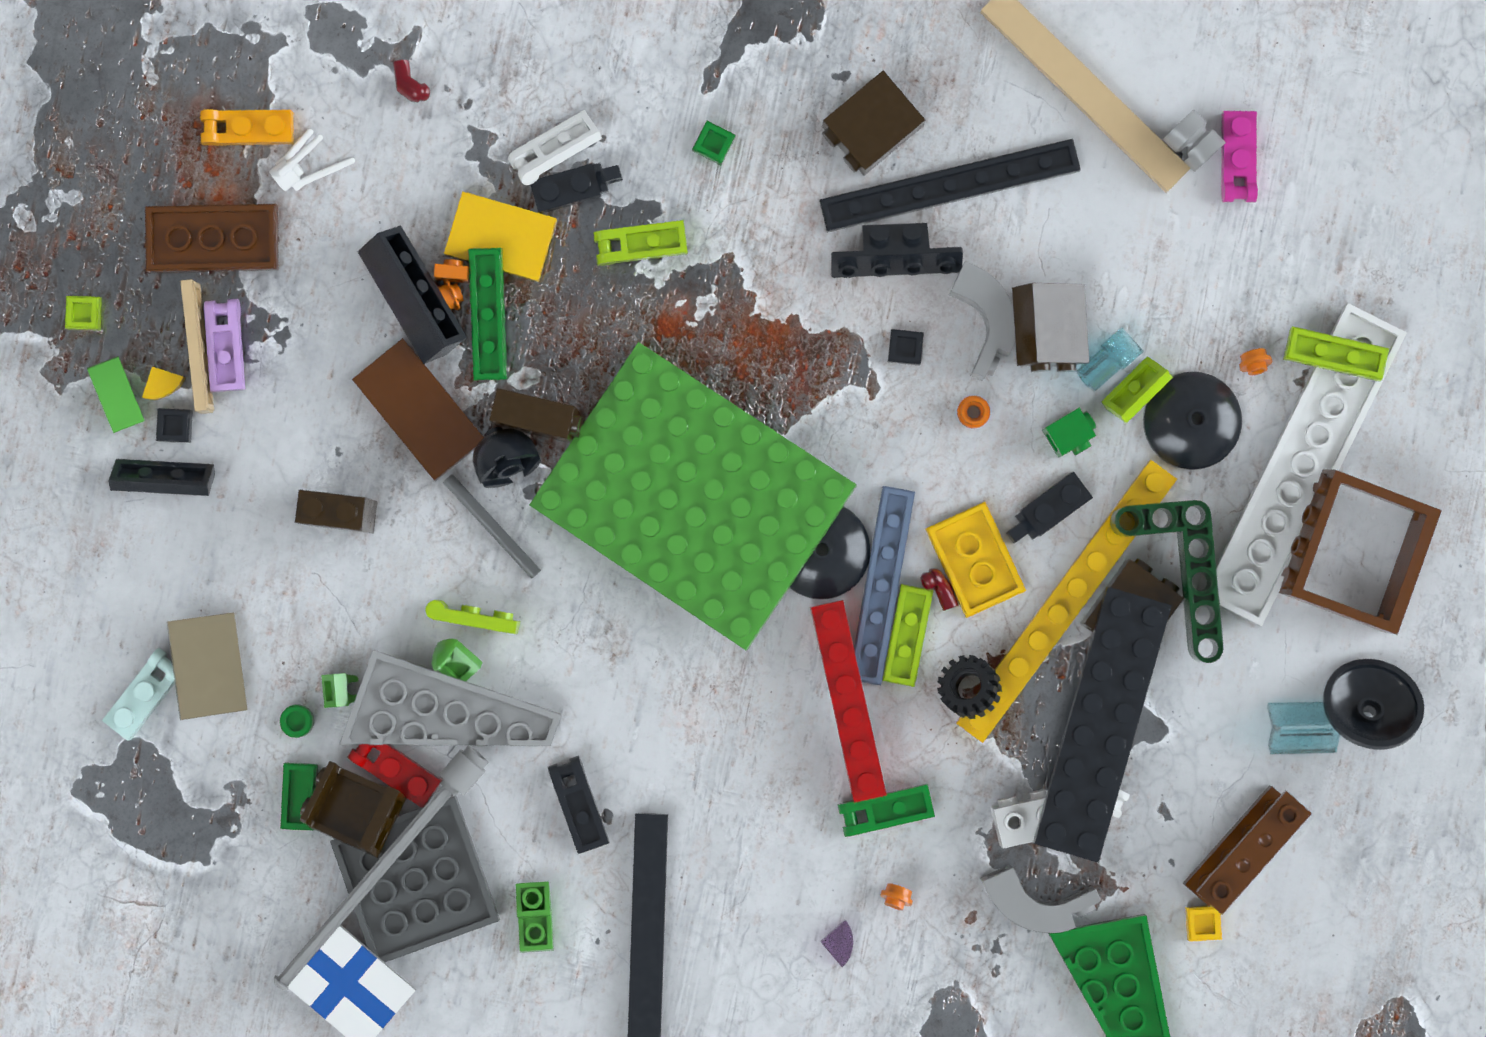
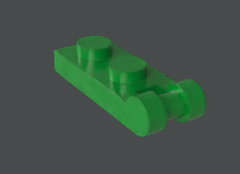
(888, 811)

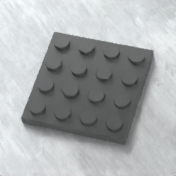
(429, 890)

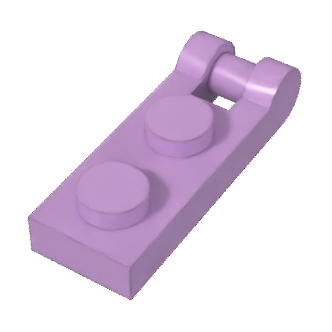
(224, 346)

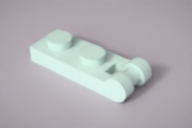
(141, 696)

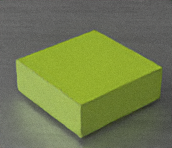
(83, 313)

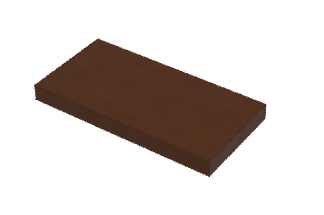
(211, 238)
(418, 409)

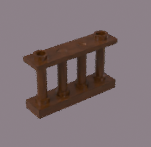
(1247, 848)

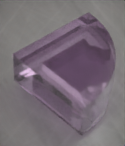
(839, 943)

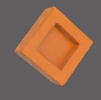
(452, 271)

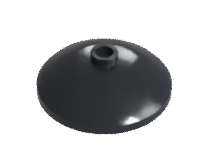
(1173, 433)
(843, 564)
(1376, 689)

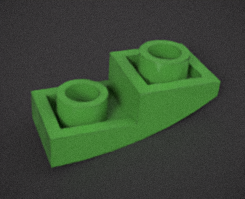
(115, 394)
(534, 917)

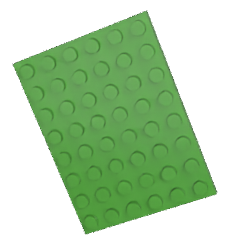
(693, 496)

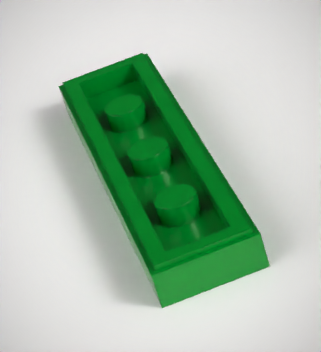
(487, 314)

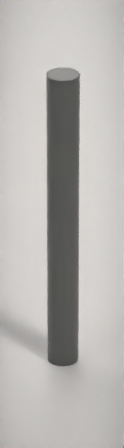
(492, 526)

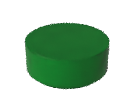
(297, 721)

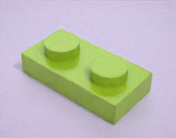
(1136, 389)

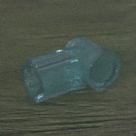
(1114, 355)

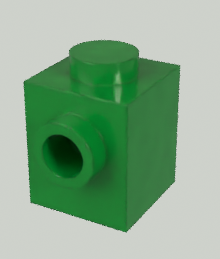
(1071, 433)

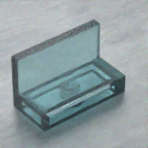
(1301, 729)

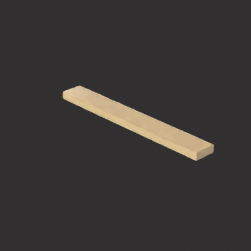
(1086, 92)

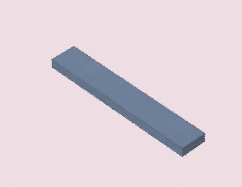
(882, 582)

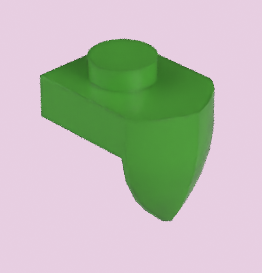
(455, 659)

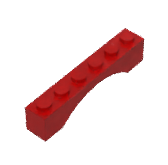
(848, 701)

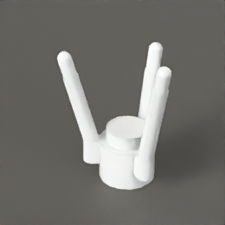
(288, 172)

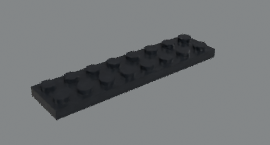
(1102, 724)

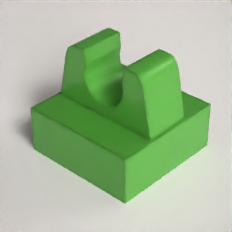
(335, 689)

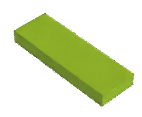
(1336, 354)
(907, 635)

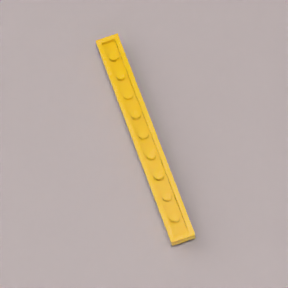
(1068, 599)

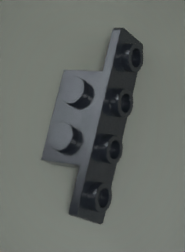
(896, 251)

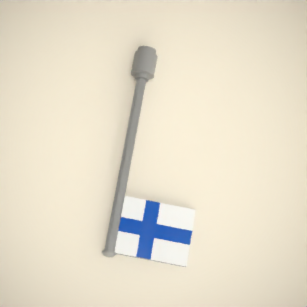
(338, 971)

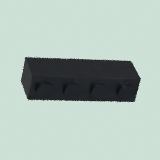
(412, 294)

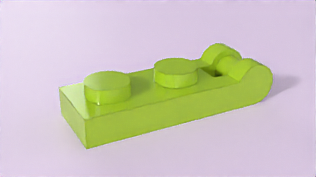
(641, 242)
(471, 616)

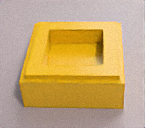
(1203, 923)

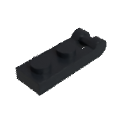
(579, 806)

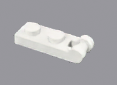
(554, 147)

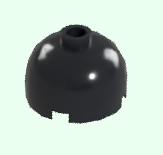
(504, 455)

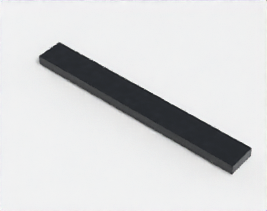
(949, 185)
(648, 925)

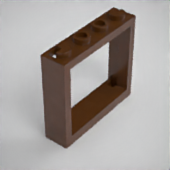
(1406, 567)

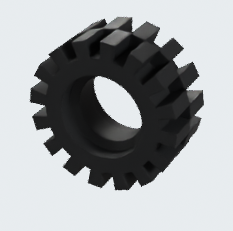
(954, 675)

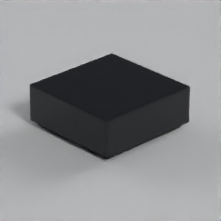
(905, 347)
(174, 425)

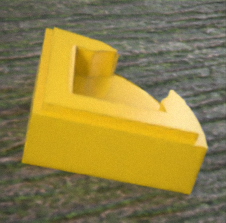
(161, 384)

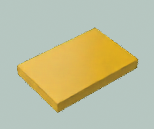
(494, 224)
(975, 559)

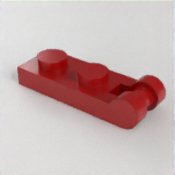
(397, 772)

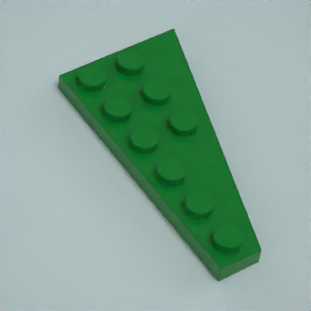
(1117, 975)

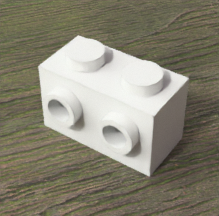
(1016, 819)

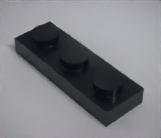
(161, 477)

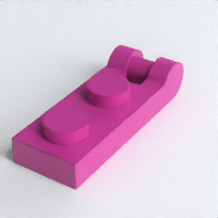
(1239, 155)

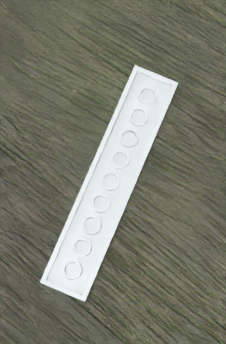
(1312, 440)

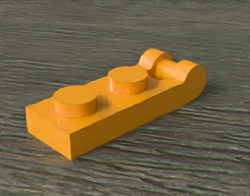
(248, 127)

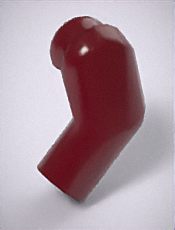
(408, 86)
(942, 587)

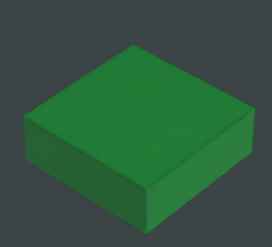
(713, 142)

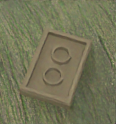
(206, 666)

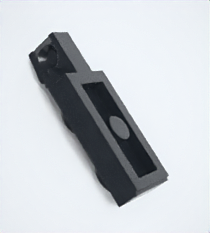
(573, 186)
(1050, 508)

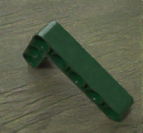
(1188, 566)

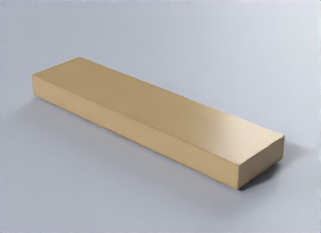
(197, 346)

